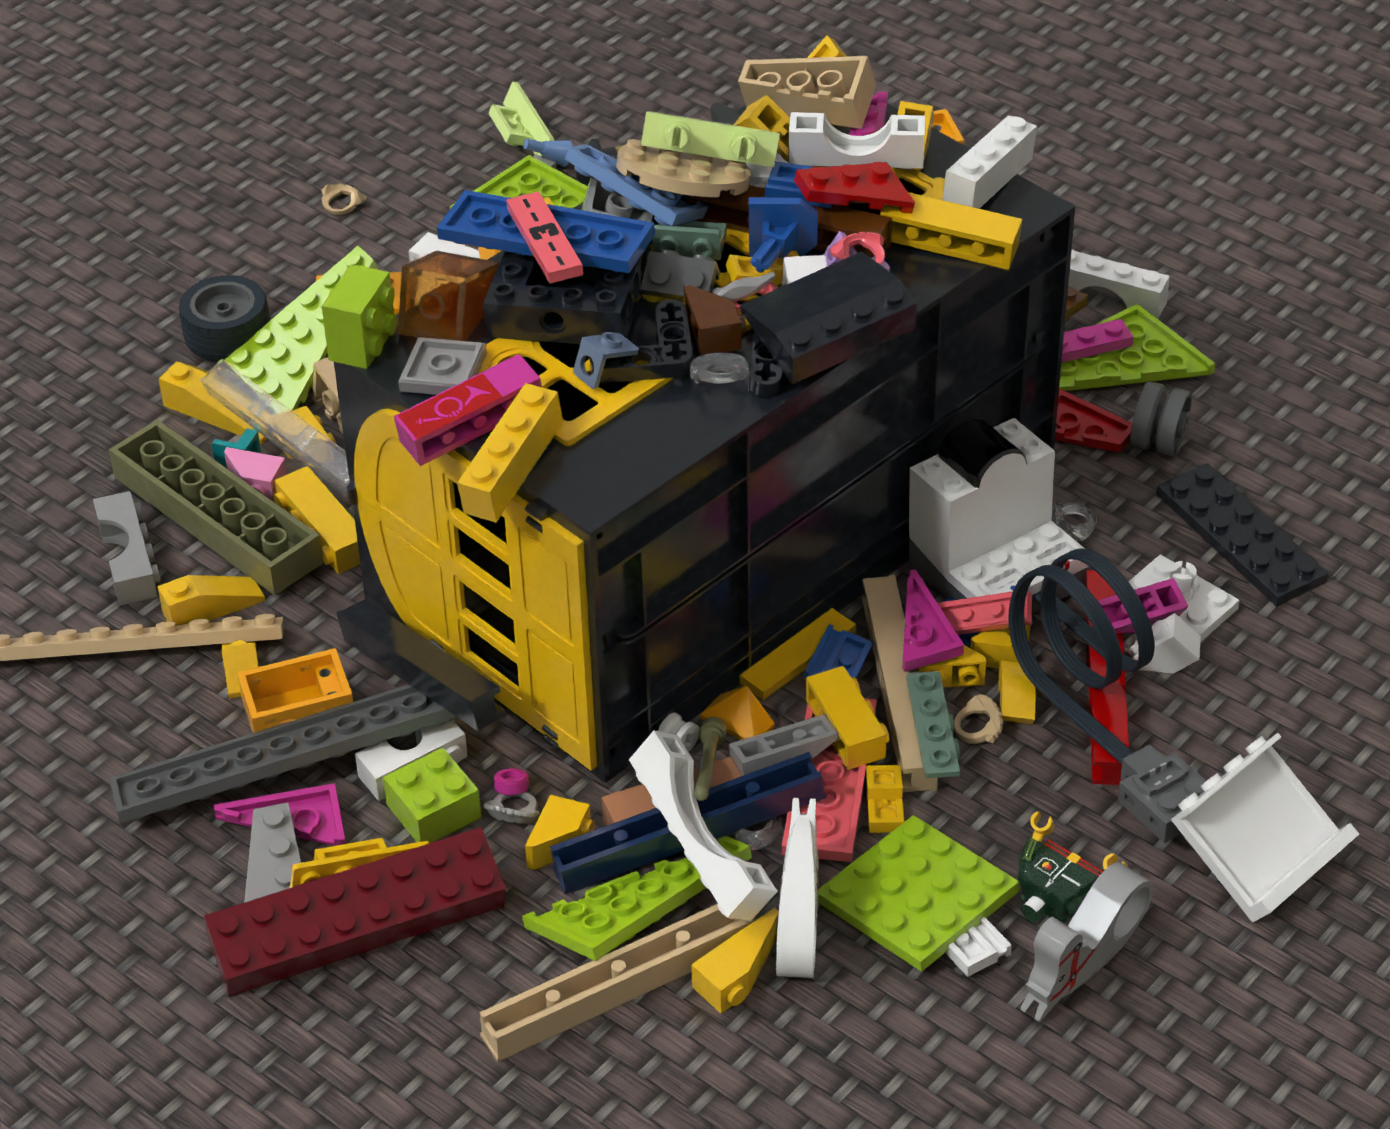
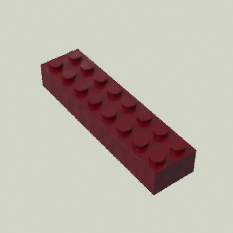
(354, 911)

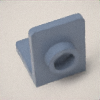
(599, 349)

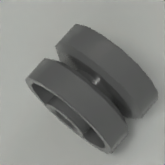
(1161, 419)

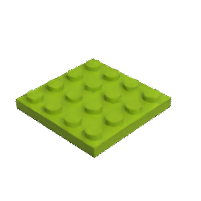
(917, 892)

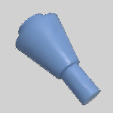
(553, 150)

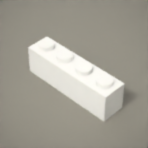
(990, 163)

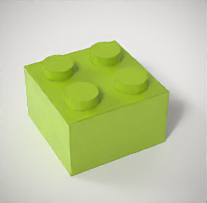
(359, 316)
(432, 797)

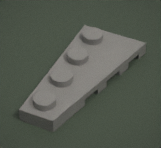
(271, 851)

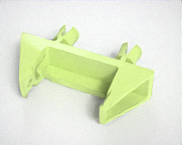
(710, 139)

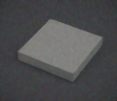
(440, 365)

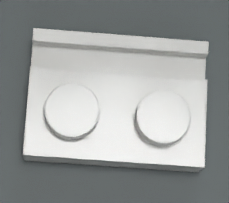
(978, 948)

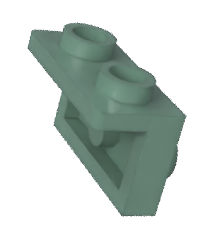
(691, 239)

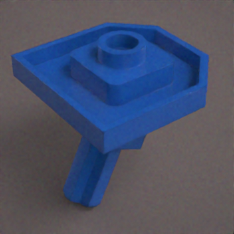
(778, 228)

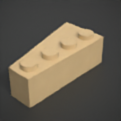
(825, 85)

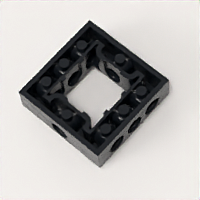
(526, 310)

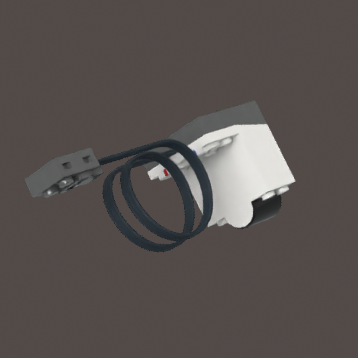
(987, 530)

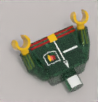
(1053, 876)

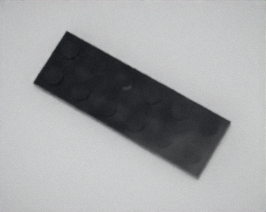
(1242, 534)

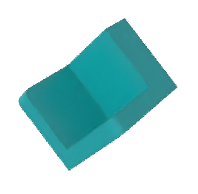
(248, 441)

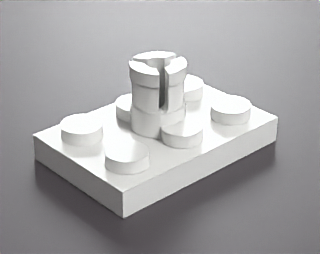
(1206, 602)

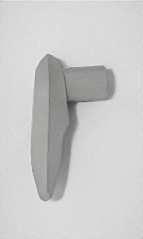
(744, 287)

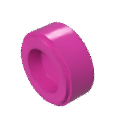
(511, 781)

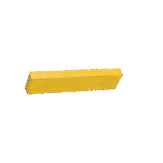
(792, 656)

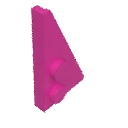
(927, 630)
(312, 810)

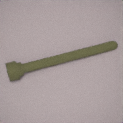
(712, 734)

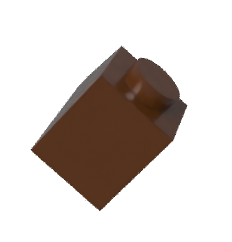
(713, 321)

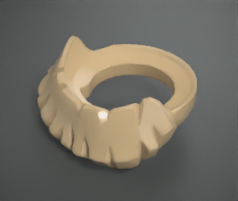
(335, 190)
(980, 704)

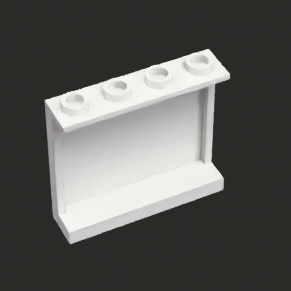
(1260, 829)

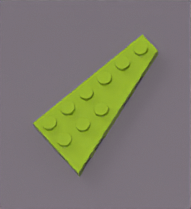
(623, 905)

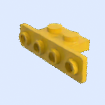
(344, 857)

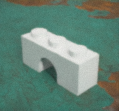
(383, 759)

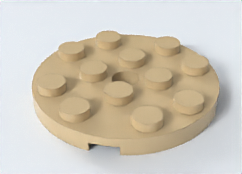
(682, 171)

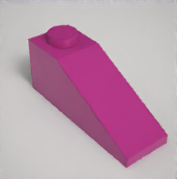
(1158, 600)

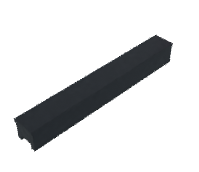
(421, 664)

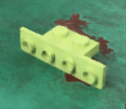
(519, 119)

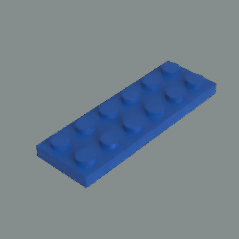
(595, 237)

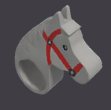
(1095, 934)

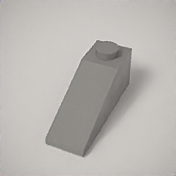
(782, 744)

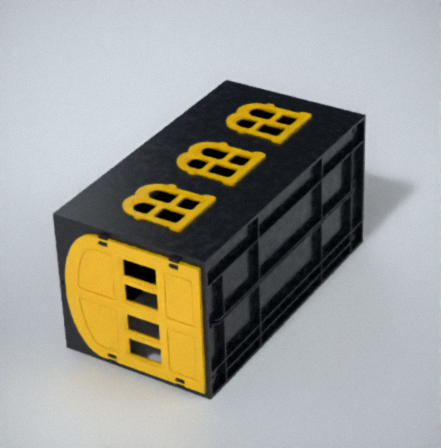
(693, 510)

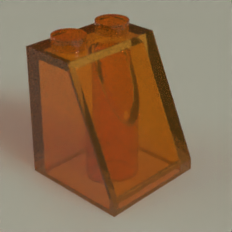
(443, 295)

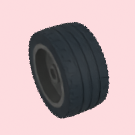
(222, 315)

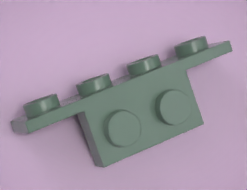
(933, 725)

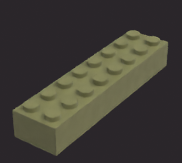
(216, 507)

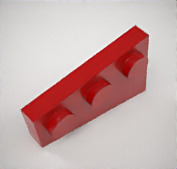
(866, 183)
(1090, 425)

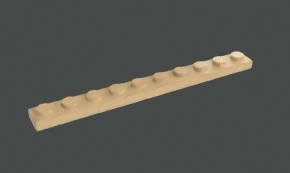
(136, 637)

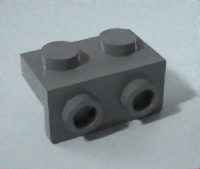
(669, 272)

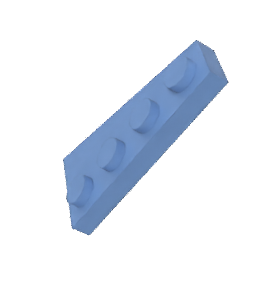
(664, 205)

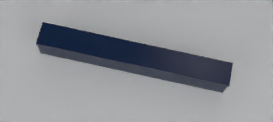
(647, 836)

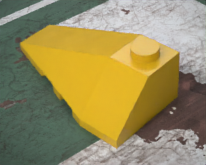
(186, 394)

